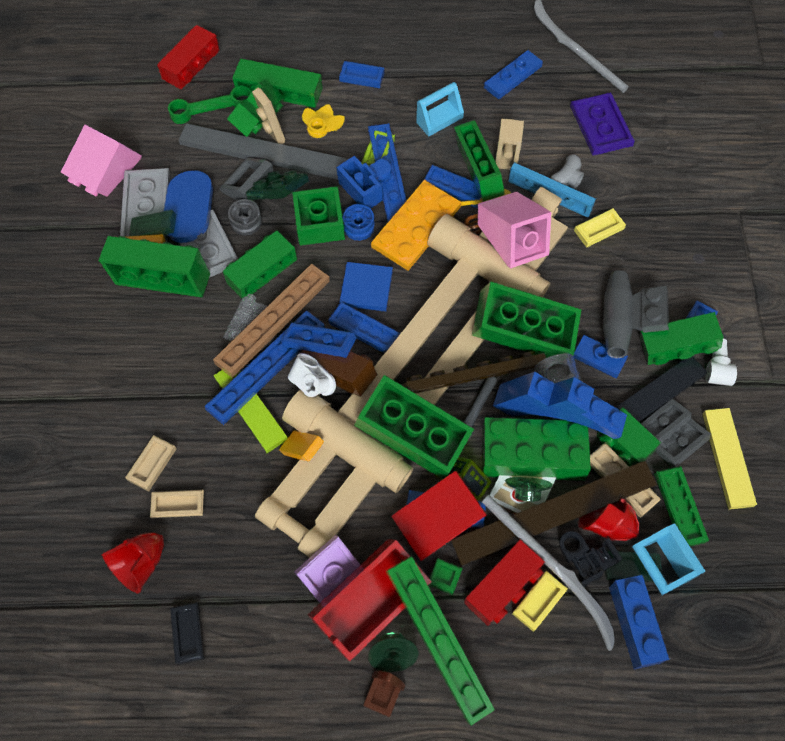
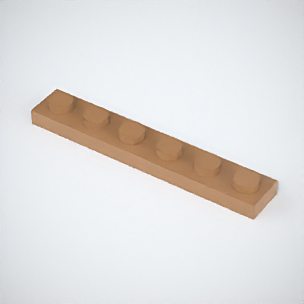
(271, 320)

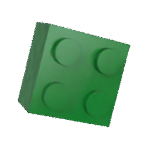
(318, 216)

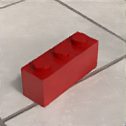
(188, 57)
(505, 583)

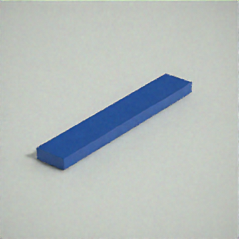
(392, 189)
(255, 375)

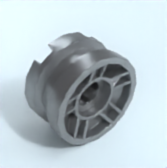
(238, 220)

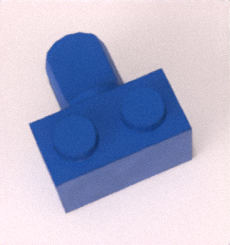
(364, 181)

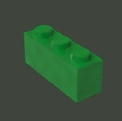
(260, 264)
(683, 339)

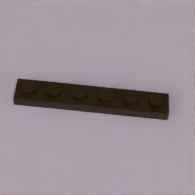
(482, 371)

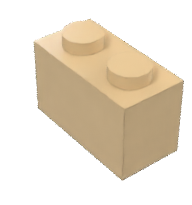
(509, 143)

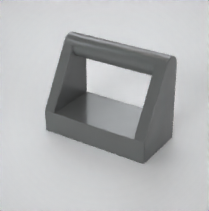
(261, 169)

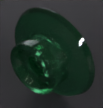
(528, 487)
(393, 653)

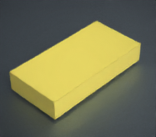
(599, 227)
(539, 601)

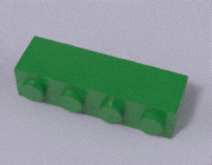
(295, 85)
(479, 161)

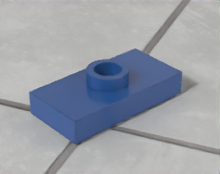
(595, 355)

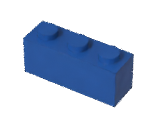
(638, 622)

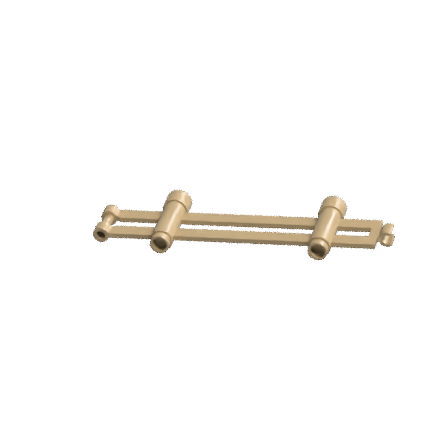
(371, 458)

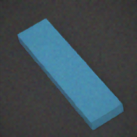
(533, 181)

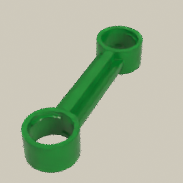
(206, 105)

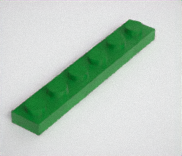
(440, 640)

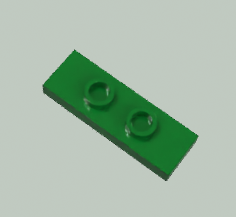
(681, 505)

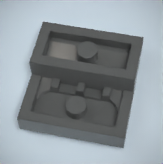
(676, 432)

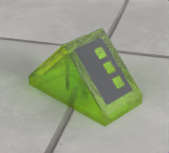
(472, 476)

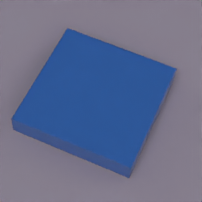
(366, 286)

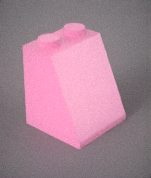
(98, 162)
(516, 228)

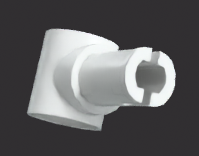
(720, 368)

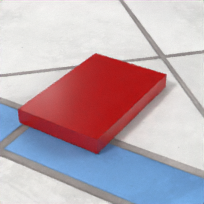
(439, 515)

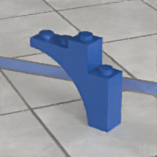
(563, 400)

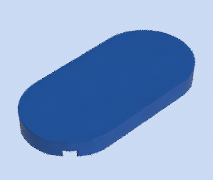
(191, 200)

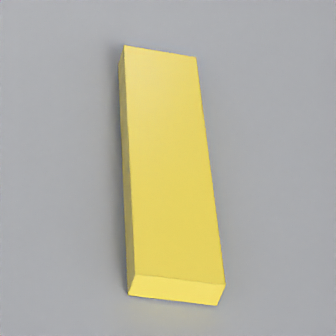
(729, 459)

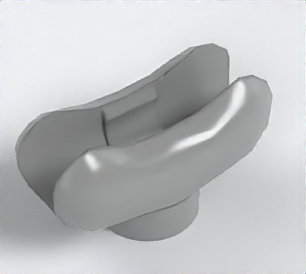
(570, 173)

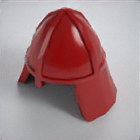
(613, 521)
(135, 559)

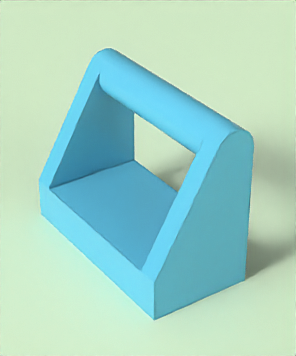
(441, 115)
(677, 553)

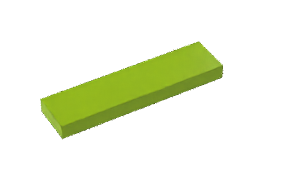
(257, 418)

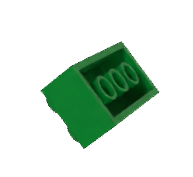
(155, 266)
(525, 321)
(413, 427)
(535, 448)

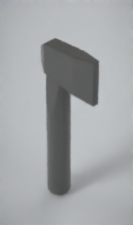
(479, 402)

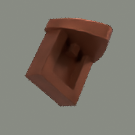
(383, 693)

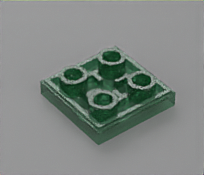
(277, 185)

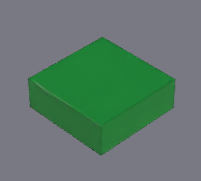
(445, 576)

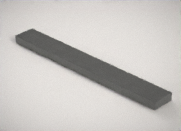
(275, 153)

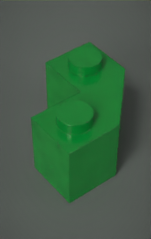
(245, 116)

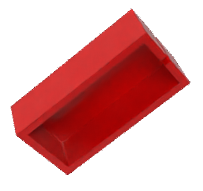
(362, 602)

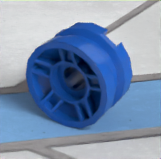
(358, 222)

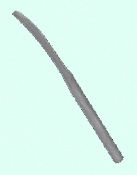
(576, 48)
(564, 574)

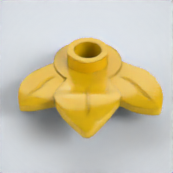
(321, 121)

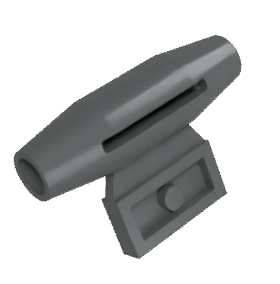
(625, 312)

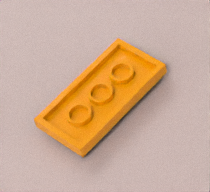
(409, 229)

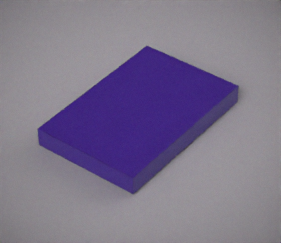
(602, 124)

